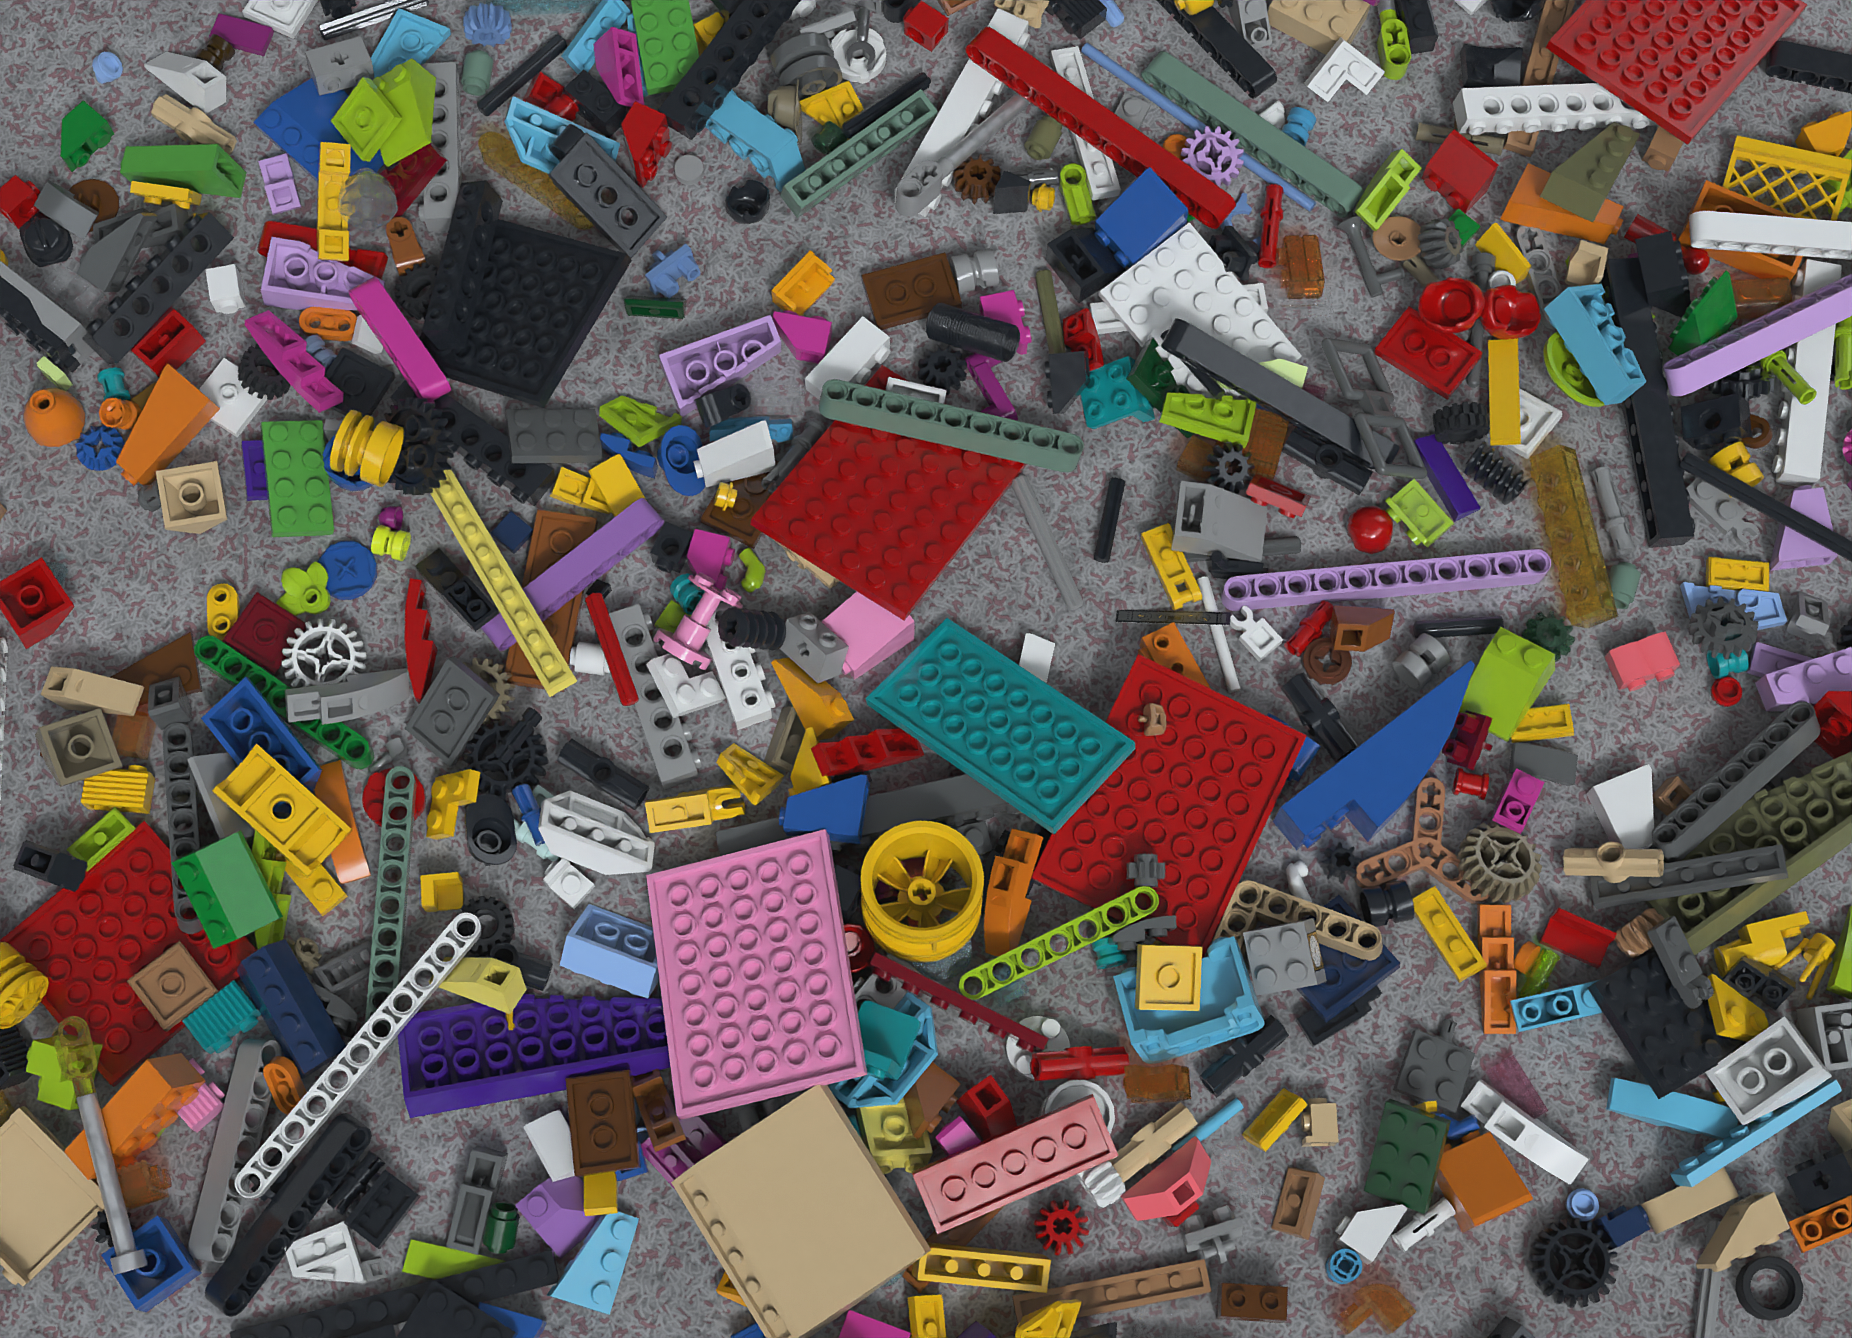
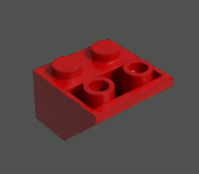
(645, 140)
(168, 342)

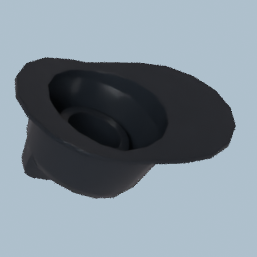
(45, 240)
(490, 830)

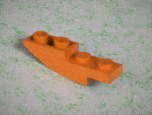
(1008, 884)
(1823, 1224)

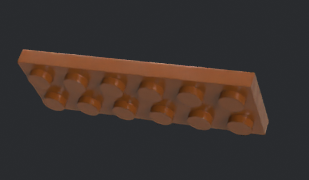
(552, 539)

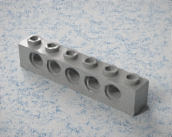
(434, 213)
(671, 770)

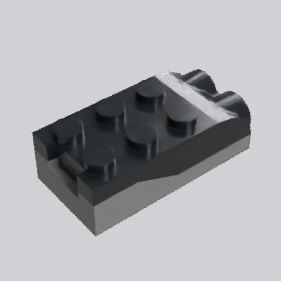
(41, 322)

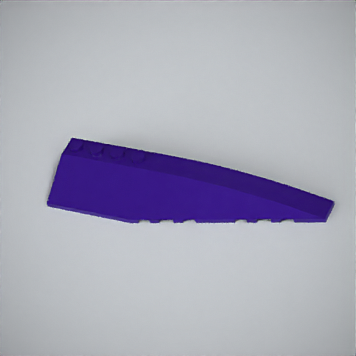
(472, 1058)

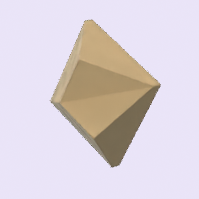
(192, 497)

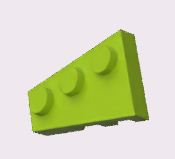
(1217, 419)

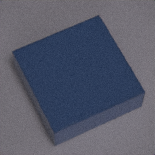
(512, 532)

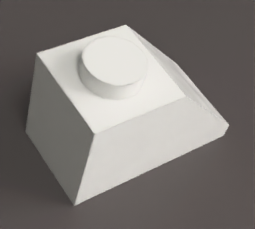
(1368, 1230)

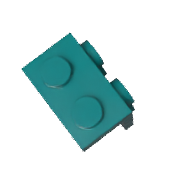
(1113, 397)
(886, 1039)

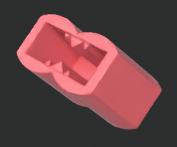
(1642, 661)

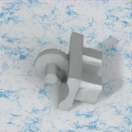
(1213, 1239)

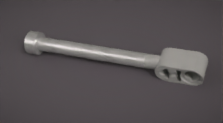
(925, 180)

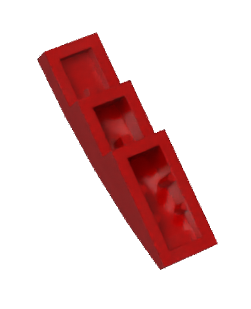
(419, 650)
(866, 752)

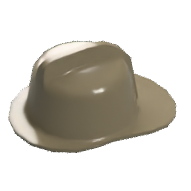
(786, 108)

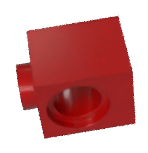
(925, 25)
(18, 201)

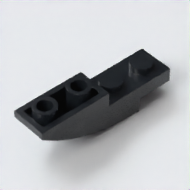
(457, 590)

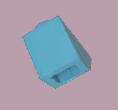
(1554, 1007)

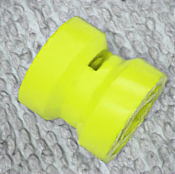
(390, 542)

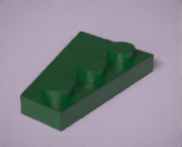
(1154, 378)

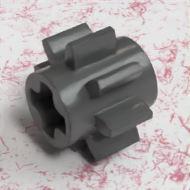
(1146, 870)

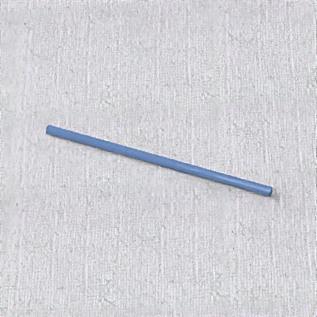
(1191, 122)

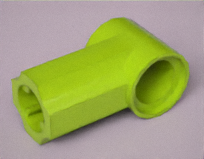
(1076, 195)

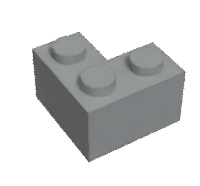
(1828, 1033)

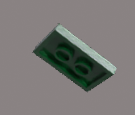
(1407, 1155)

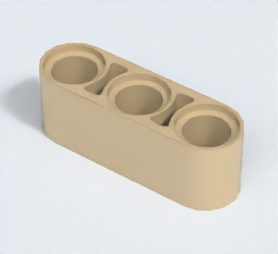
(1687, 1202)

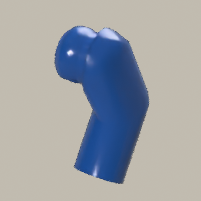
(1461, 1128)

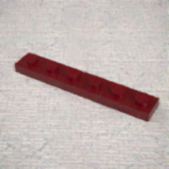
(969, 1010)

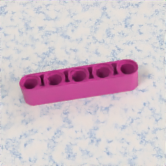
(399, 340)

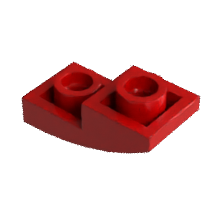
(1082, 335)

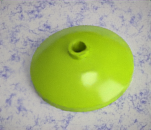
(1566, 372)

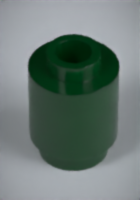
(501, 1227)

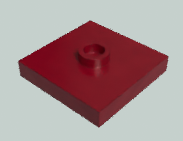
(263, 633)

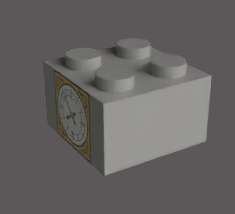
(1284, 957)

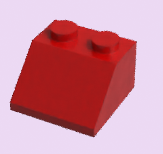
(1459, 172)
(34, 602)

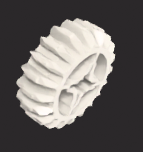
(337, 662)

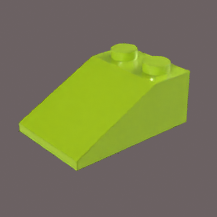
(412, 95)
(1508, 681)

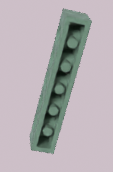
(858, 153)

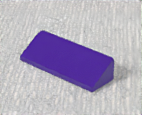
(1446, 478)

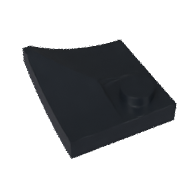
(1490, 66)

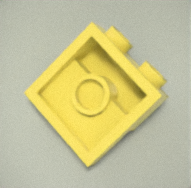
(890, 1138)

